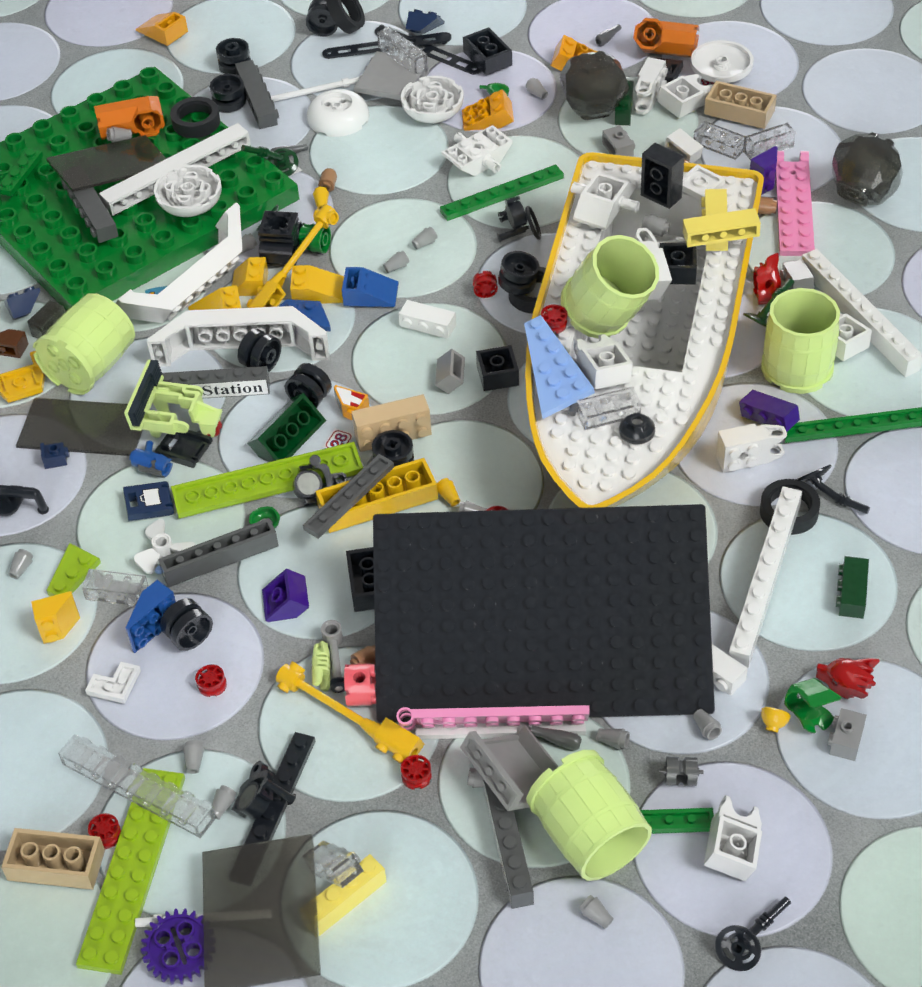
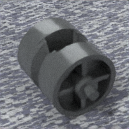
(681, 771)

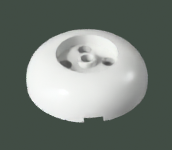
(432, 99)
(337, 113)
(188, 190)

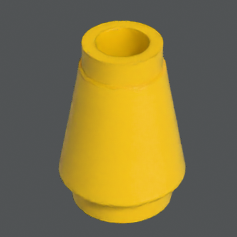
(320, 196)
(448, 491)

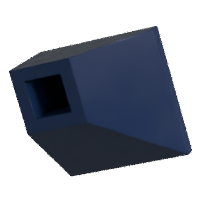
(421, 22)
(21, 304)

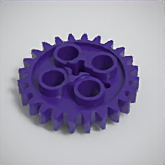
(157, 954)

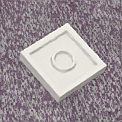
(700, 179)

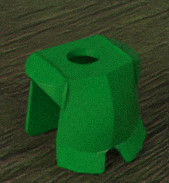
(809, 704)

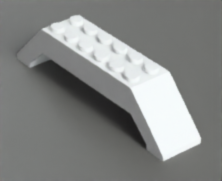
(194, 280)
(226, 328)

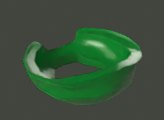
(263, 513)

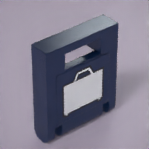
(152, 500)

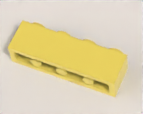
(715, 203)
(721, 227)
(338, 901)

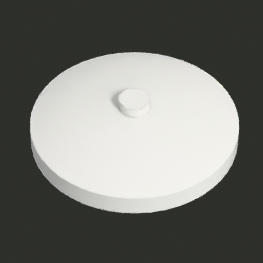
(722, 61)

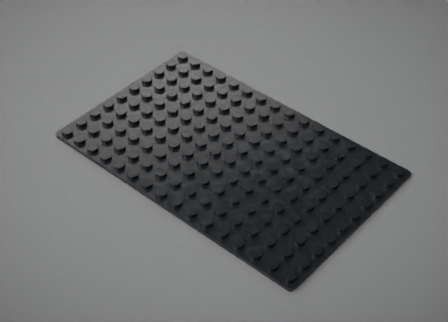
(544, 610)

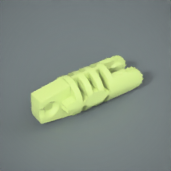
(321, 666)

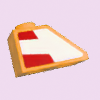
(350, 400)

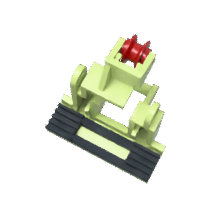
(153, 390)

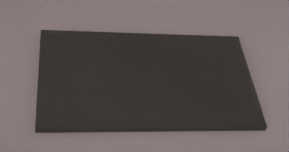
(106, 163)
(80, 426)

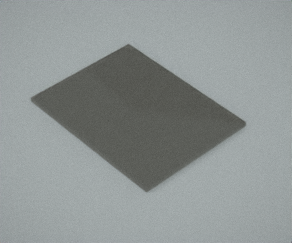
(260, 913)

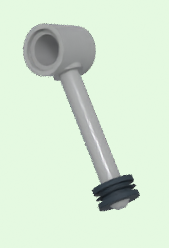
(332, 635)

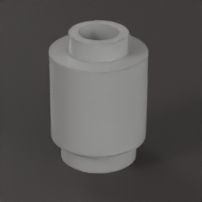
(656, 225)

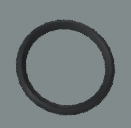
(528, 210)

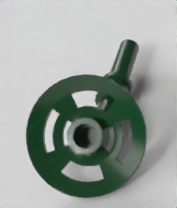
(281, 159)
(761, 317)

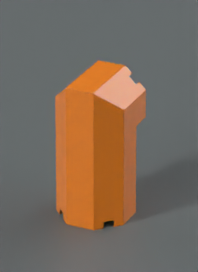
(666, 37)
(139, 114)

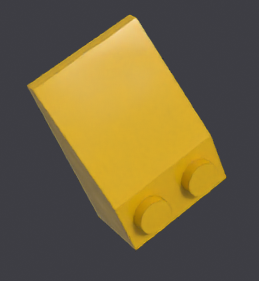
(315, 284)
(220, 299)

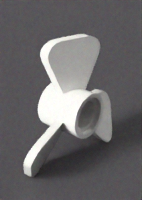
(161, 544)

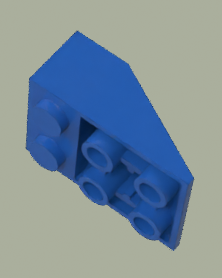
(368, 288)
(147, 614)

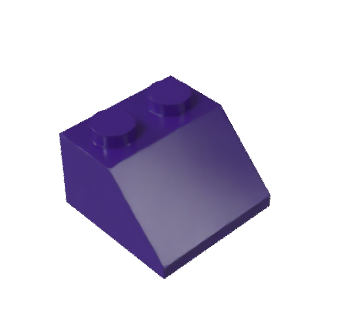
(766, 165)
(285, 596)

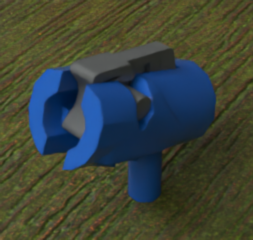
(151, 462)

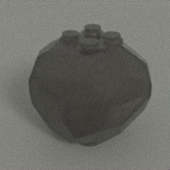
(593, 84)
(866, 169)

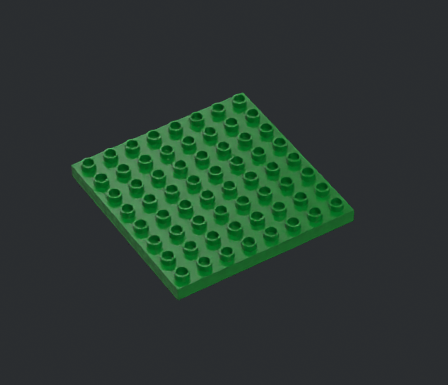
(52, 239)

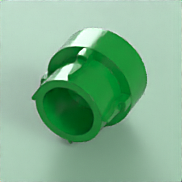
(320, 242)

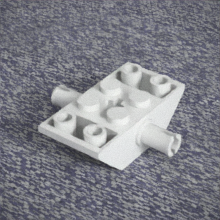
(479, 151)
(603, 200)

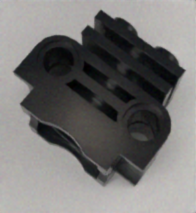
(279, 236)

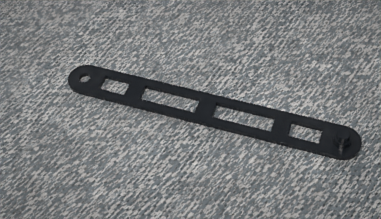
(442, 37)
(428, 48)

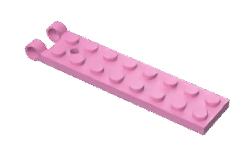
(794, 206)
(493, 716)

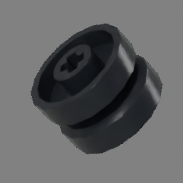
(319, 19)
(231, 52)
(228, 92)
(518, 273)
(259, 350)
(310, 381)
(394, 446)
(186, 624)

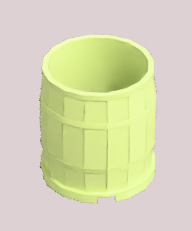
(610, 286)
(801, 340)
(84, 343)
(589, 815)

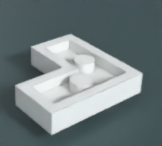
(114, 688)

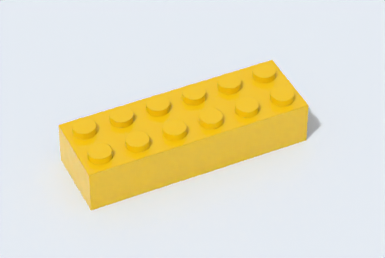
(399, 490)

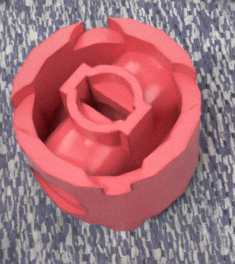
(360, 684)

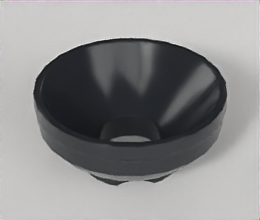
(638, 433)

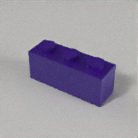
(769, 410)

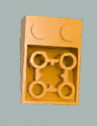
(165, 27)
(565, 50)
(490, 111)

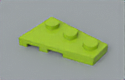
(72, 570)

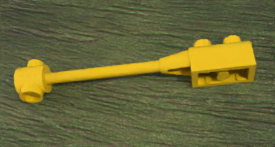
(272, 293)
(386, 735)

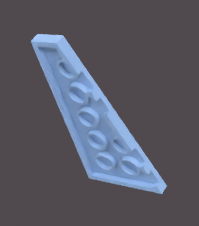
(555, 372)

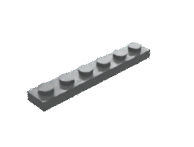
(348, 496)

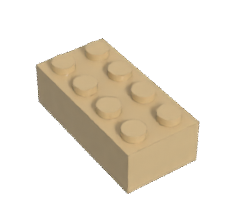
(740, 104)
(405, 415)
(53, 858)

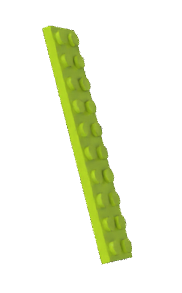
(259, 480)
(126, 887)

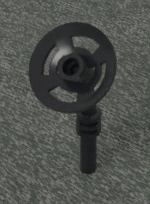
(815, 478)
(743, 940)

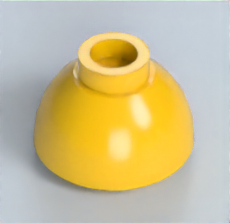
(774, 718)

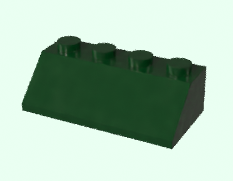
(287, 430)

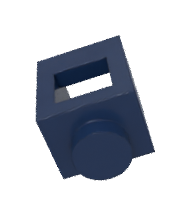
(54, 455)

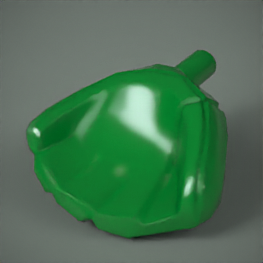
(495, 87)

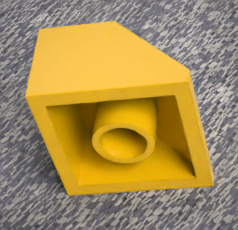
(250, 276)
(55, 616)

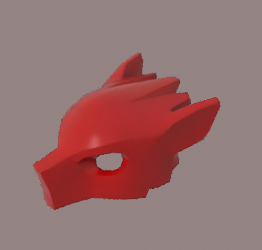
(766, 279)
(850, 675)

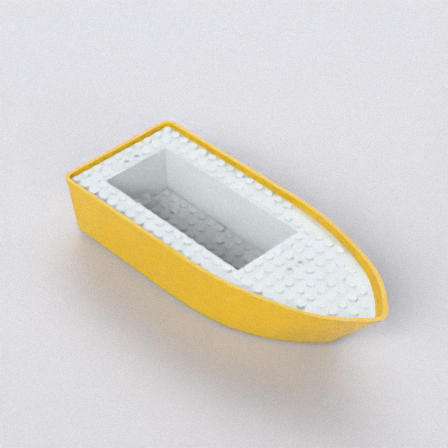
(674, 342)

